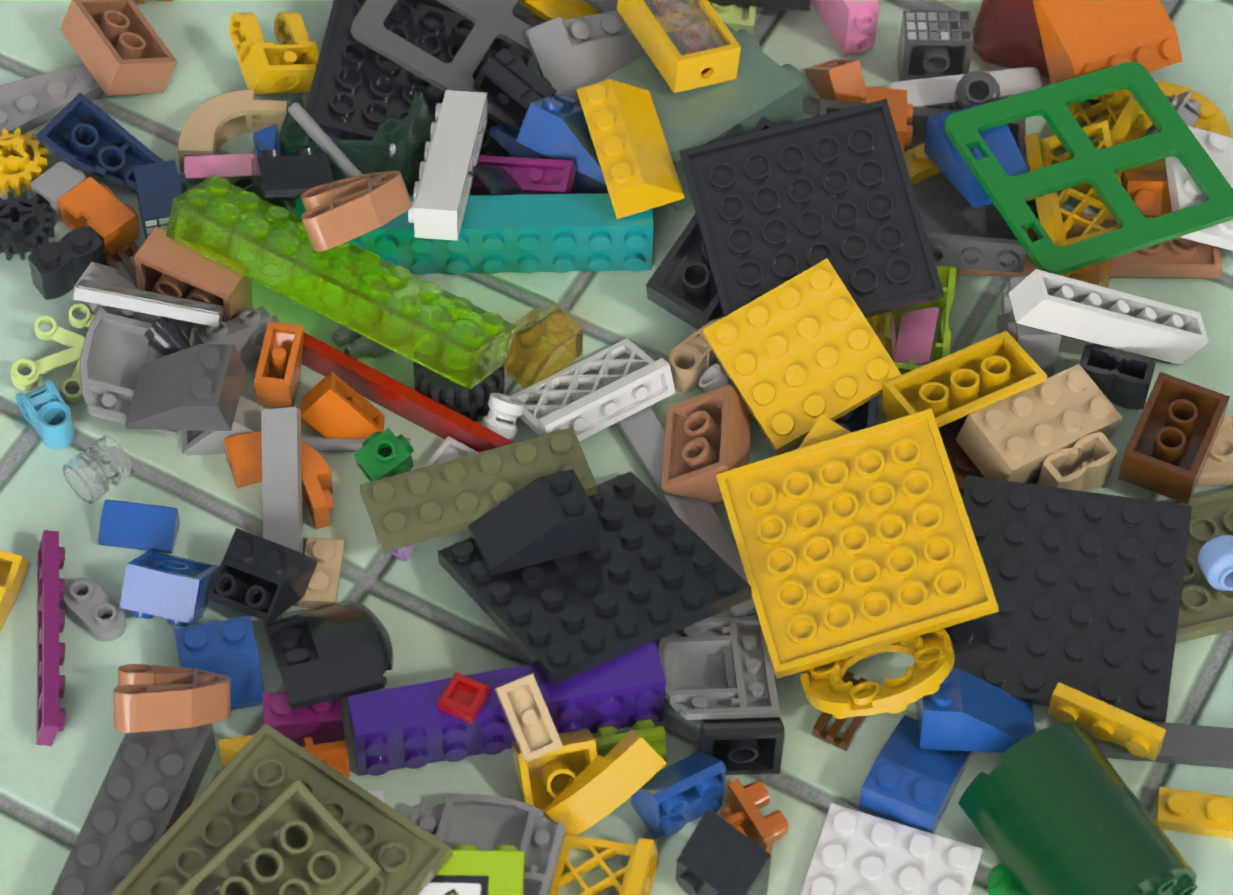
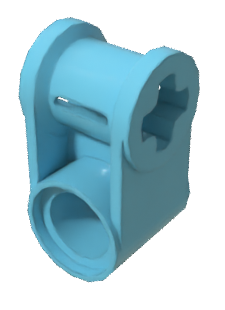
(48, 415)

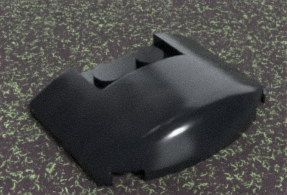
(330, 653)

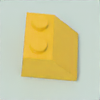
(549, 775)

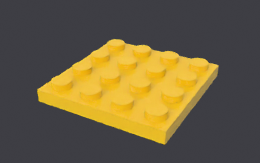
(801, 355)

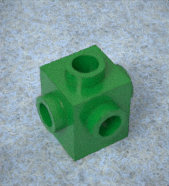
(384, 455)

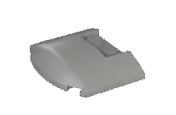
(582, 50)
(114, 357)
(719, 670)
(497, 821)

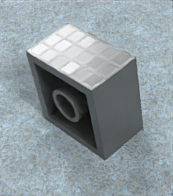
(934, 44)

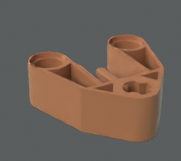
(352, 207)
(169, 698)

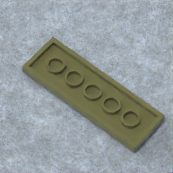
(460, 491)

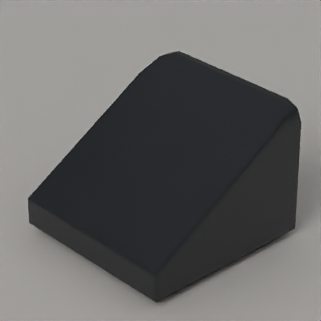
(496, 180)

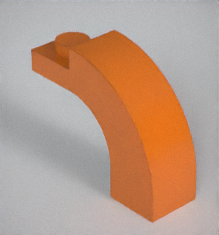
(245, 463)

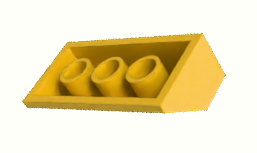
(629, 147)
(963, 381)

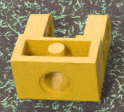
(270, 66)

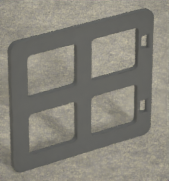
(491, 21)

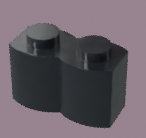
(61, 264)
(1119, 376)

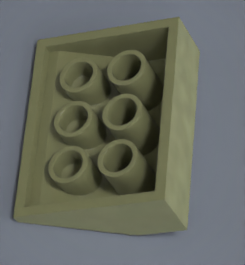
(286, 851)

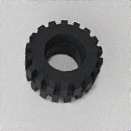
(457, 397)

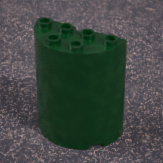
(1072, 822)

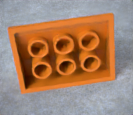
(1104, 33)

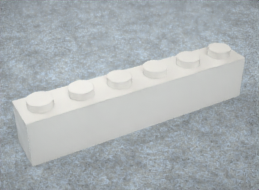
(449, 165)
(1108, 317)

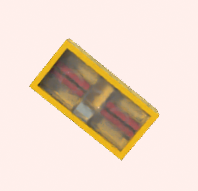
(683, 41)

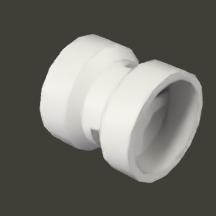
(503, 414)

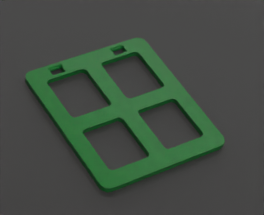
(1092, 167)

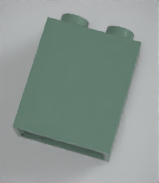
(721, 108)

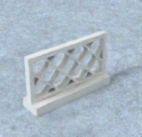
(602, 405)

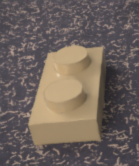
(326, 578)
(528, 718)

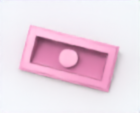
(218, 165)
(916, 336)

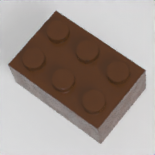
(1173, 437)

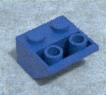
(680, 794)

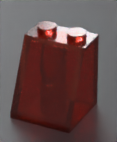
(1009, 35)

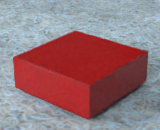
(464, 698)

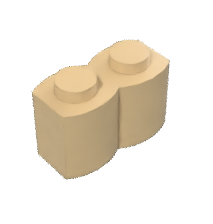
(1080, 467)

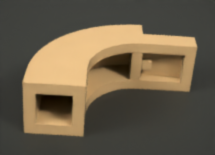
(225, 118)

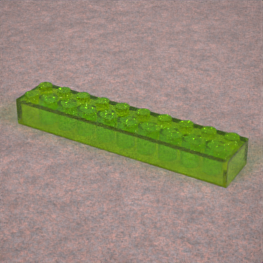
(342, 282)

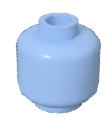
(1217, 562)

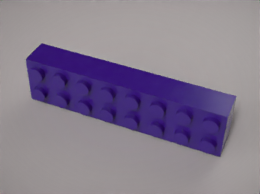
(407, 730)

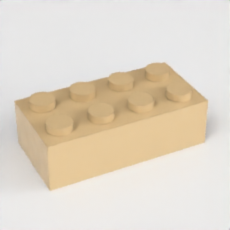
(1022, 430)

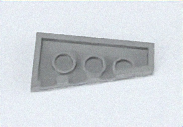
(41, 97)

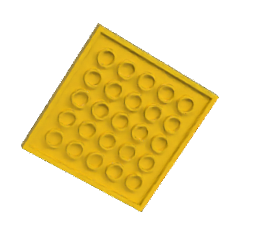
(856, 543)

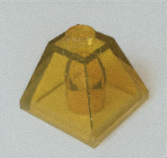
(543, 345)

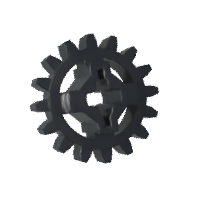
(24, 224)

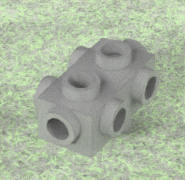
(244, 332)

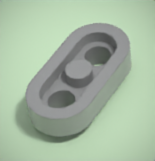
(92, 606)

